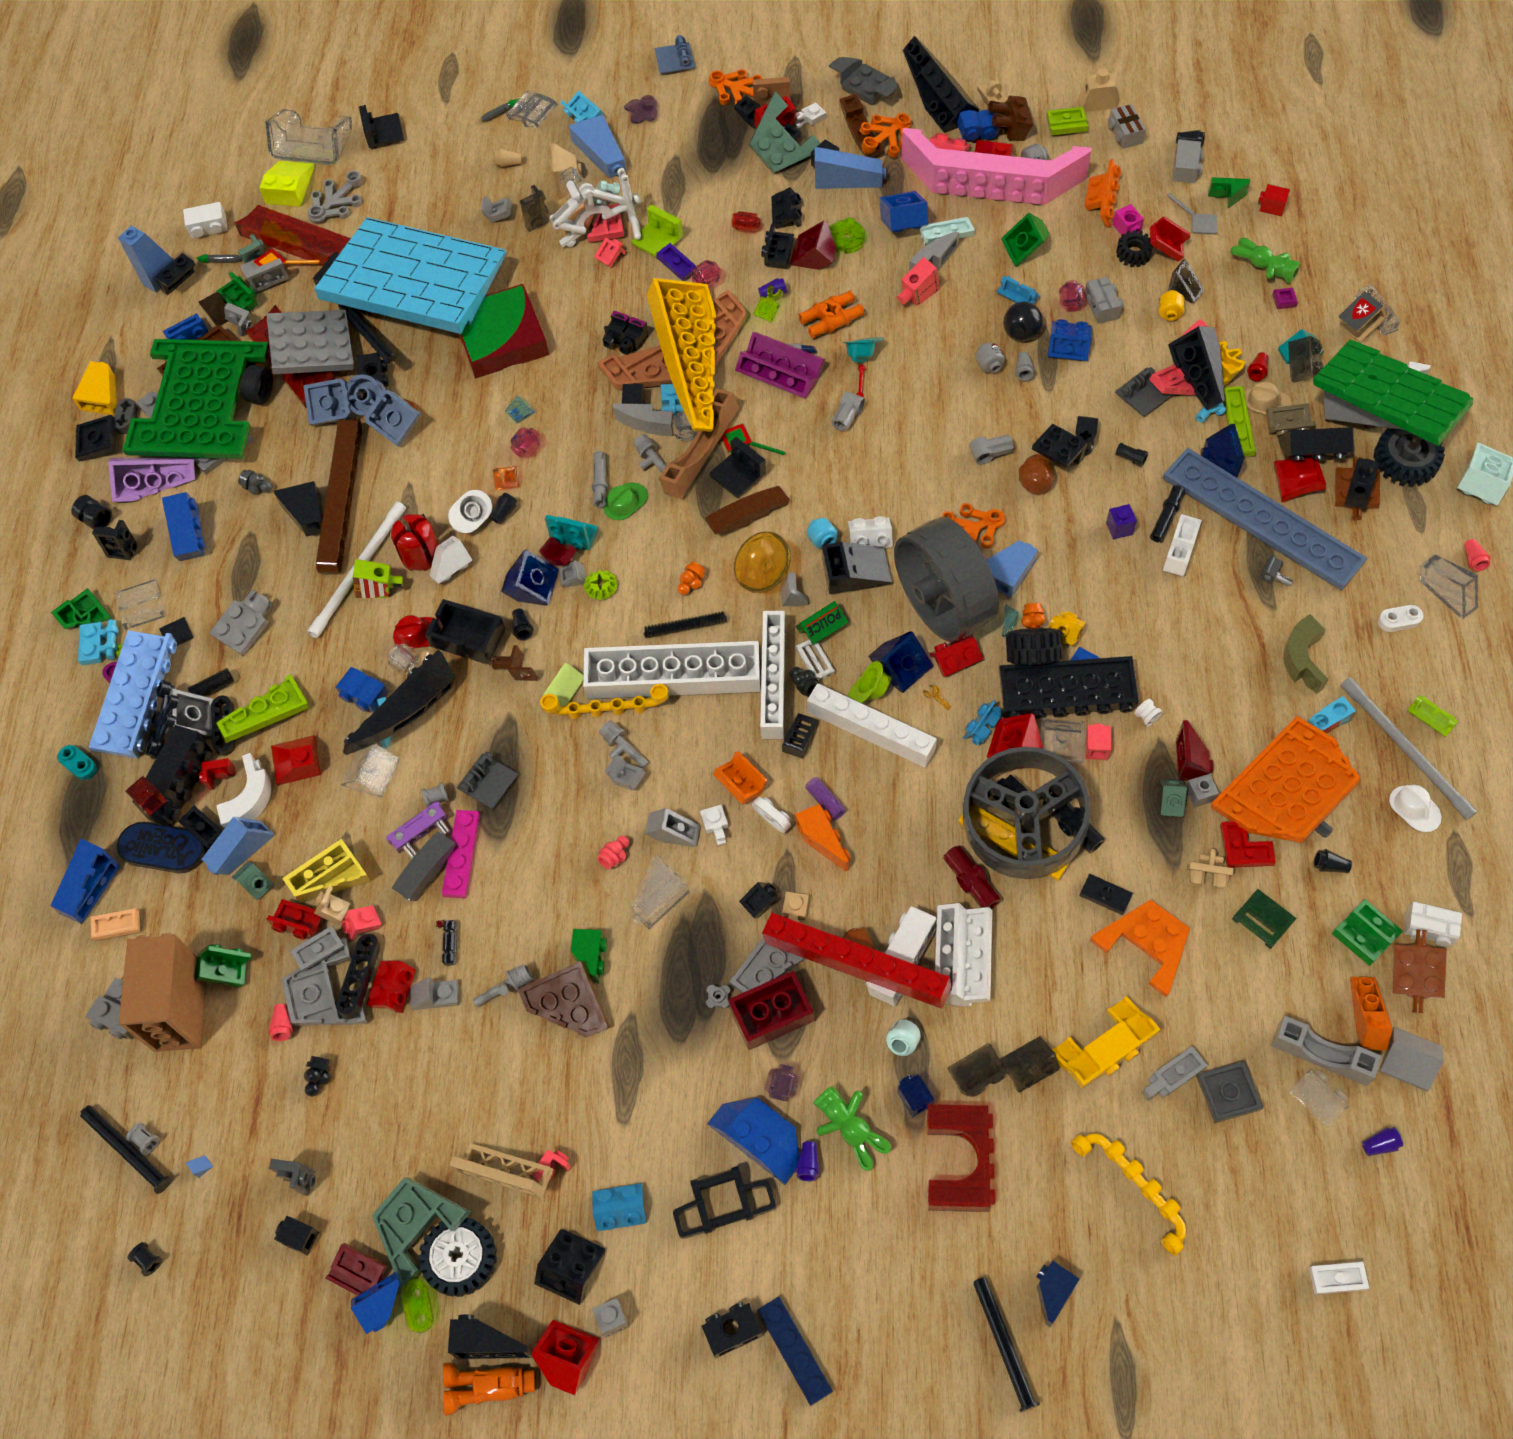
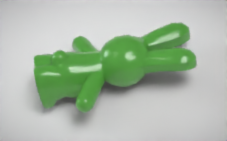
(1263, 258)
(853, 1129)

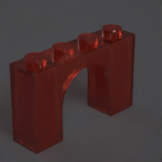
(973, 1125)

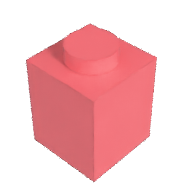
(1098, 742)

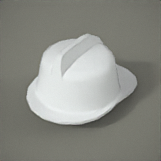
(470, 511)
(1416, 807)

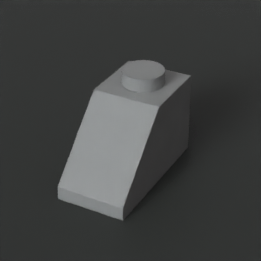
(672, 828)

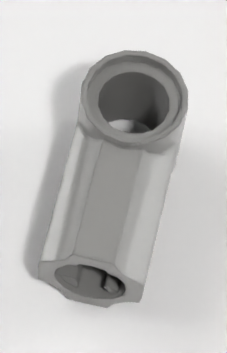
(849, 406)
(985, 450)

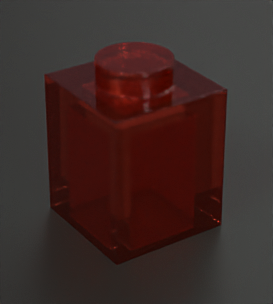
(145, 795)

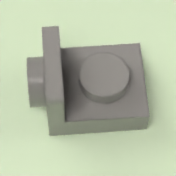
(238, 316)

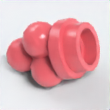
(613, 852)

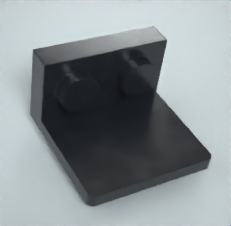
(380, 129)
(1060, 446)
(739, 469)
(568, 1266)

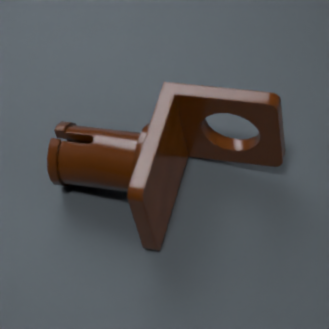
(513, 664)

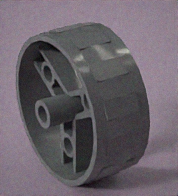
(946, 578)
(1026, 813)

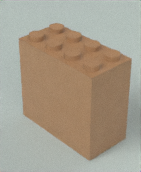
(160, 994)

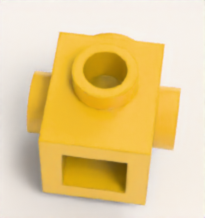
(1069, 626)

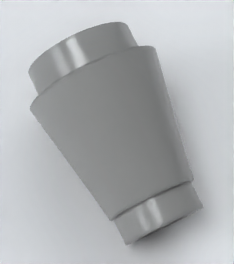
(1024, 367)

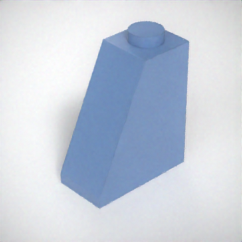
(1011, 566)
(236, 844)

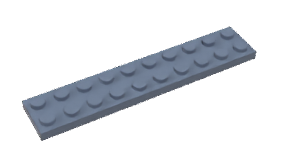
(1265, 519)

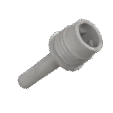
(647, 448)
(614, 735)
(517, 978)

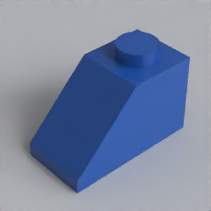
(376, 1304)

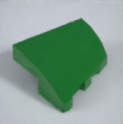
(80, 610)

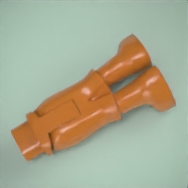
(488, 1385)

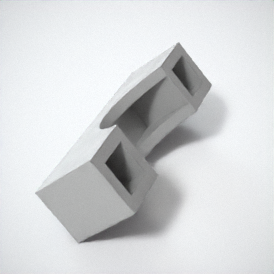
(1346, 1061)

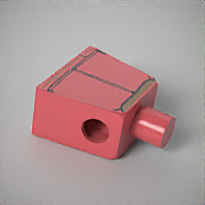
(919, 283)

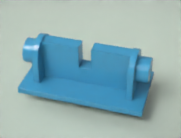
(1011, 289)
(986, 715)

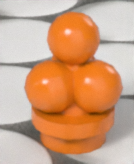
(691, 578)
(1033, 615)

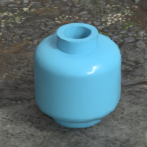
(821, 532)

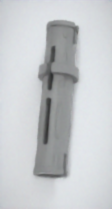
(599, 485)

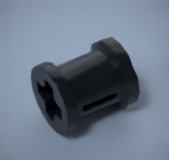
(144, 1259)

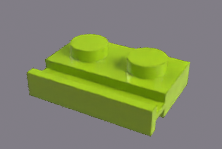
(1067, 120)

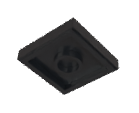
(95, 438)

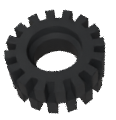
(1134, 240)

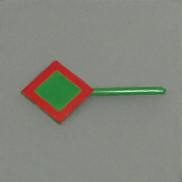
(740, 432)

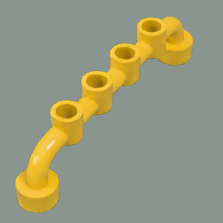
(658, 692)
(1150, 1189)

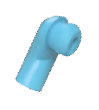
(1203, 413)

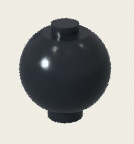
(1023, 321)

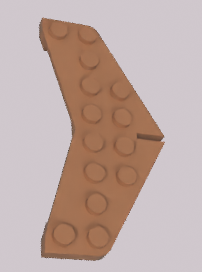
(649, 366)

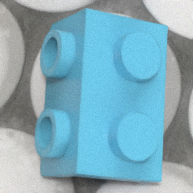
(581, 108)

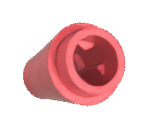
(1477, 557)
(280, 1025)

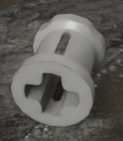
(435, 794)
(142, 1138)

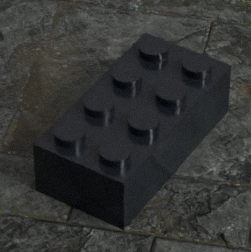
(177, 772)

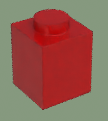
(1273, 200)

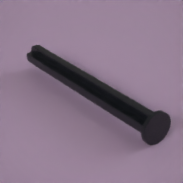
(125, 1149)
(1005, 1345)

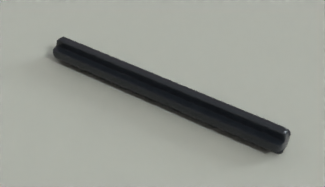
(371, 337)

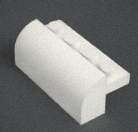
(964, 952)

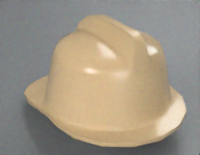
(1265, 396)

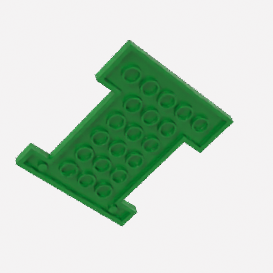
(196, 400)

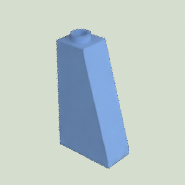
(598, 144)
(846, 170)
(145, 256)

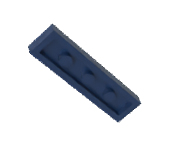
(794, 1351)

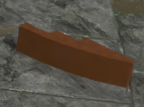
(746, 509)

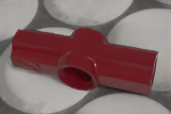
(971, 878)

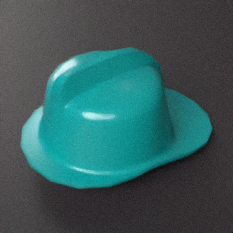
(862, 349)

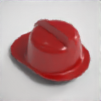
(412, 631)

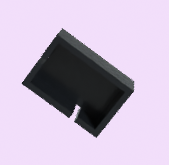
(465, 631)

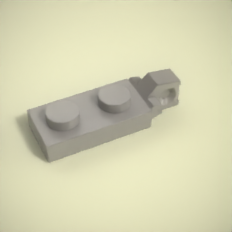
(1175, 1074)

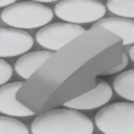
(937, 251)
(644, 418)

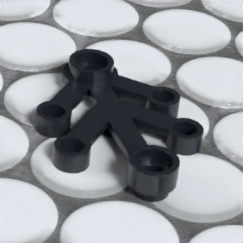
(162, 719)

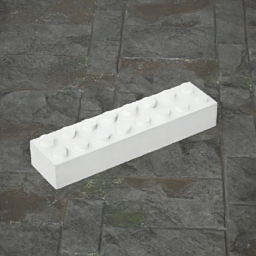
(680, 667)

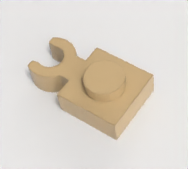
(795, 906)

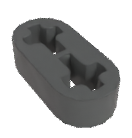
(122, 416)

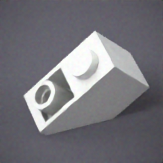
(448, 559)

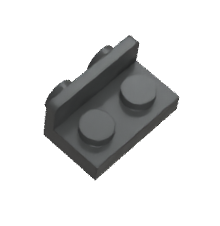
(300, 1176)

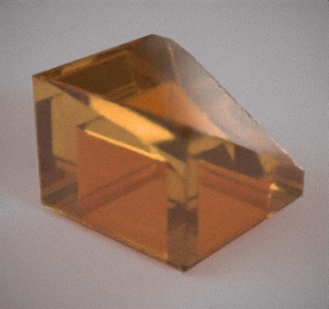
(506, 477)

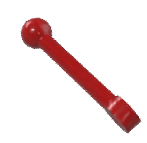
(861, 368)

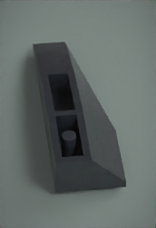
(937, 87)
(406, 704)

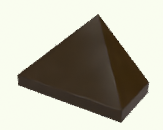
(214, 308)

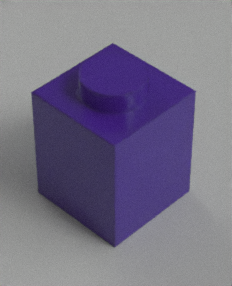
(1121, 521)

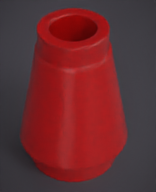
(1259, 367)

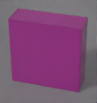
(1285, 298)

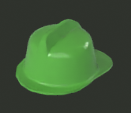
(625, 500)

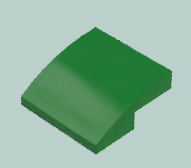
(1367, 932)

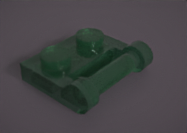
(1268, 914)

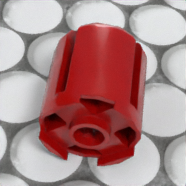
(415, 543)

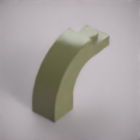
(1296, 656)

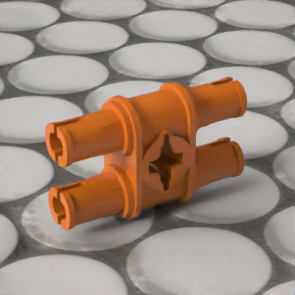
(831, 314)

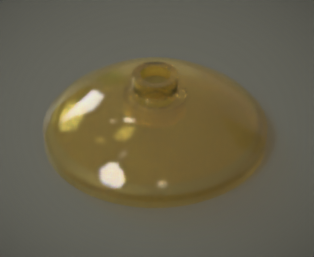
(755, 558)

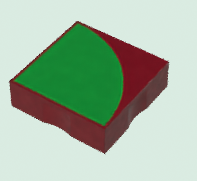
(503, 332)

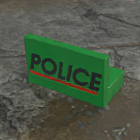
(823, 622)

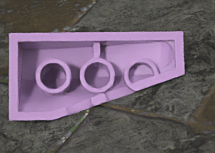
(139, 477)

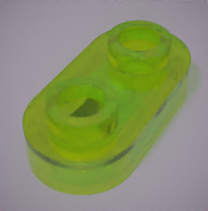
(416, 1307)

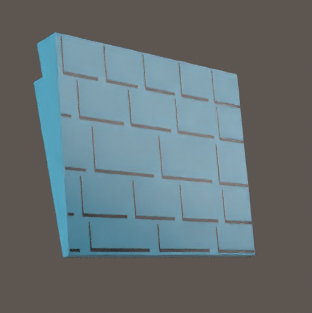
(411, 275)

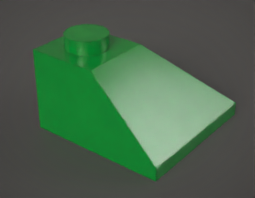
(1025, 238)

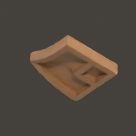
(764, 89)

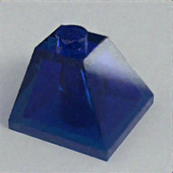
(1225, 450)
(530, 579)
(902, 660)

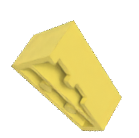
(331, 868)

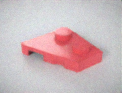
(607, 228)
(1171, 381)

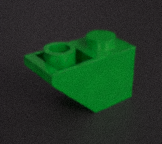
(588, 947)

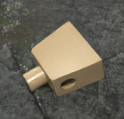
(1098, 92)

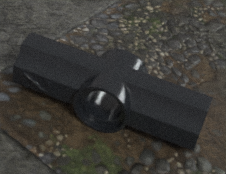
(1070, 822)

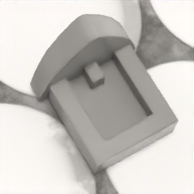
(789, 592)

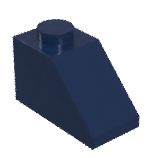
(1054, 1290)

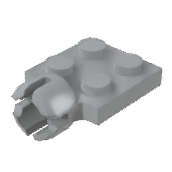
(242, 622)

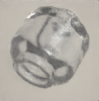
(682, 429)
(402, 658)

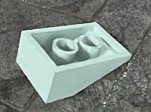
(1487, 474)

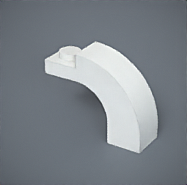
(253, 797)

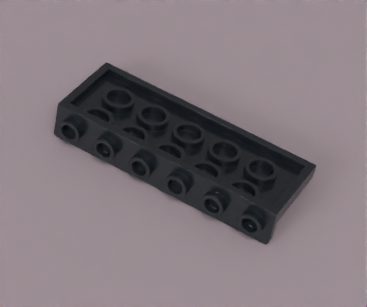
(1069, 687)

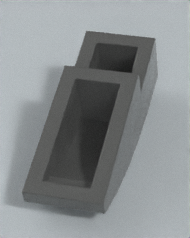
(424, 866)

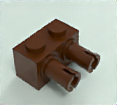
(1014, 117)

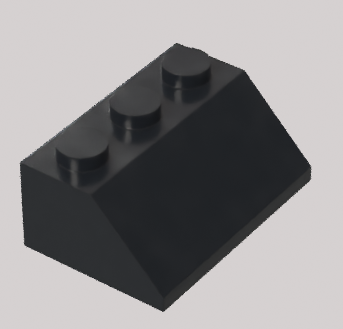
(1317, 443)

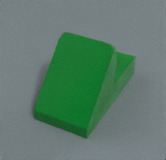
(1232, 188)

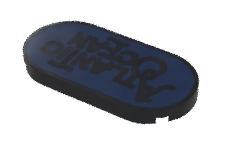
(160, 847)

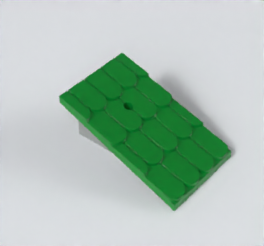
(1387, 393)

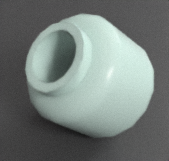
(903, 1037)

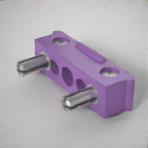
(418, 827)

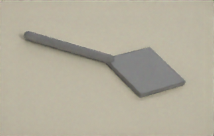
(1200, 222)

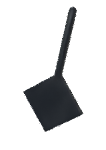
(179, 631)

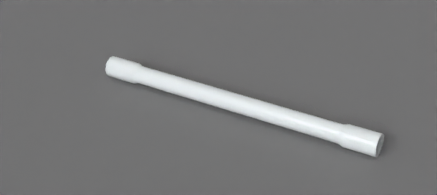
(322, 620)

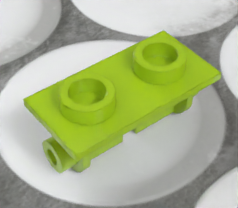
(1432, 715)

